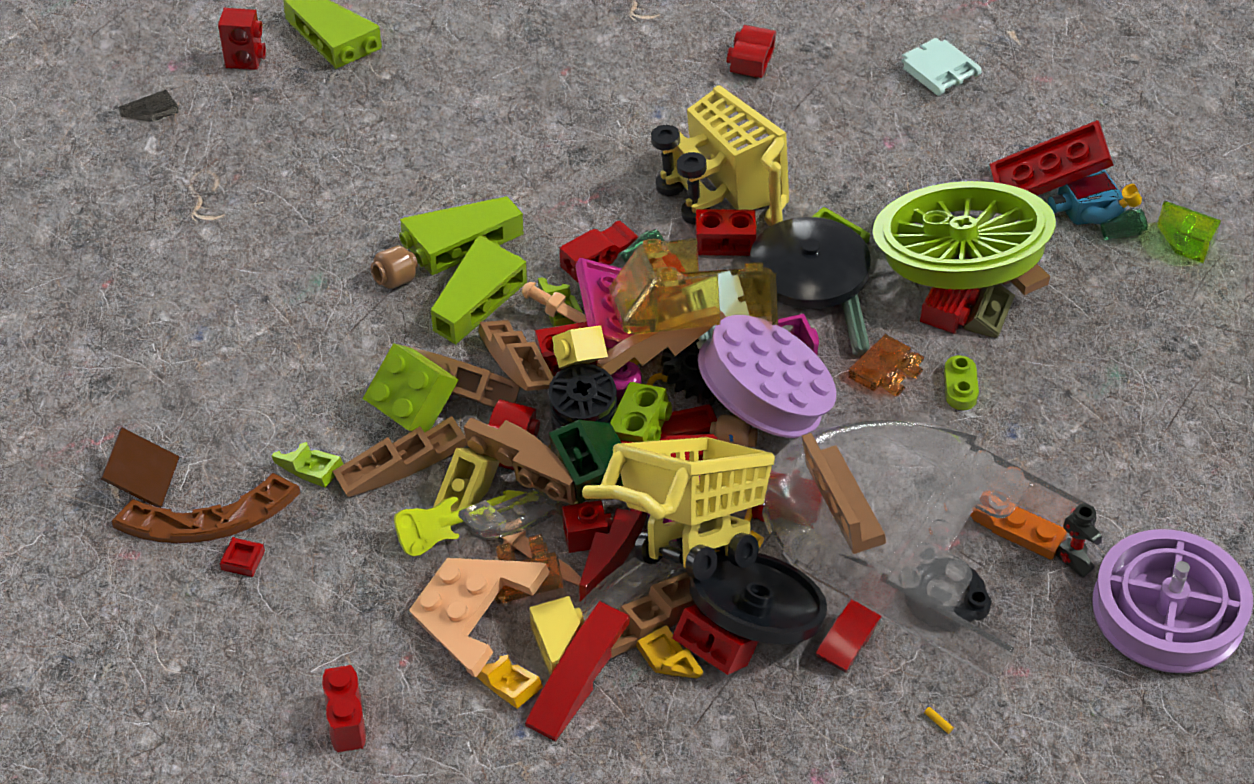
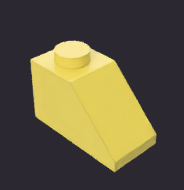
(579, 346)
(467, 478)
(554, 628)

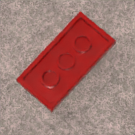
(1055, 161)

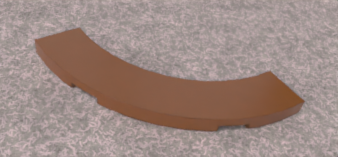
(210, 522)

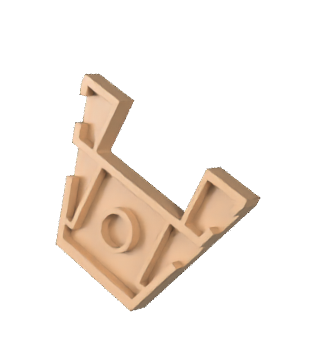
(460, 597)

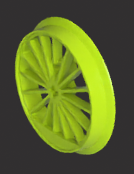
(928, 250)

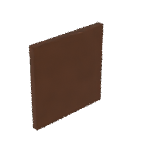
(140, 467)

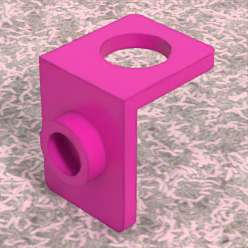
(802, 330)

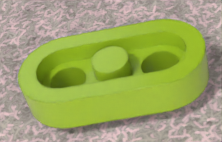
(961, 382)

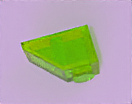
(1188, 231)

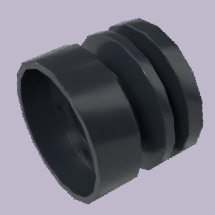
(582, 394)

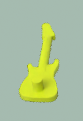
(423, 528)

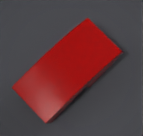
(848, 635)

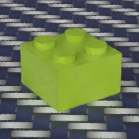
(410, 388)

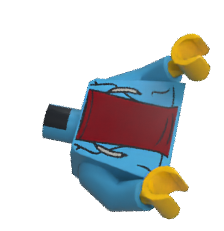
(1094, 199)

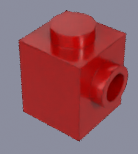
(582, 522)

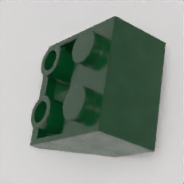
(585, 452)

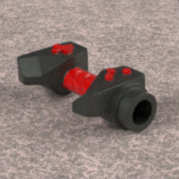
(1080, 527)

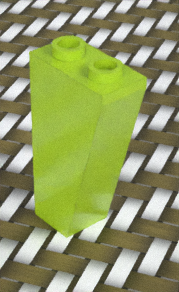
(333, 30)
(445, 235)
(477, 289)

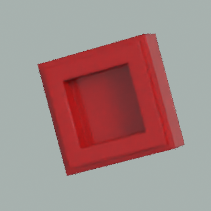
(242, 557)

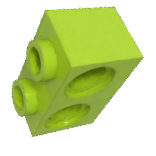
(641, 413)

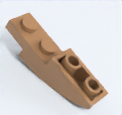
(475, 382)
(532, 460)

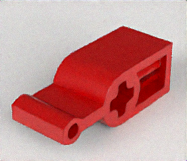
(596, 246)

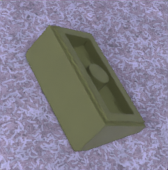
(990, 311)

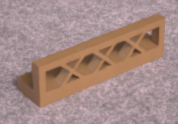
(843, 496)

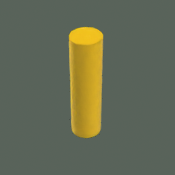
(940, 721)

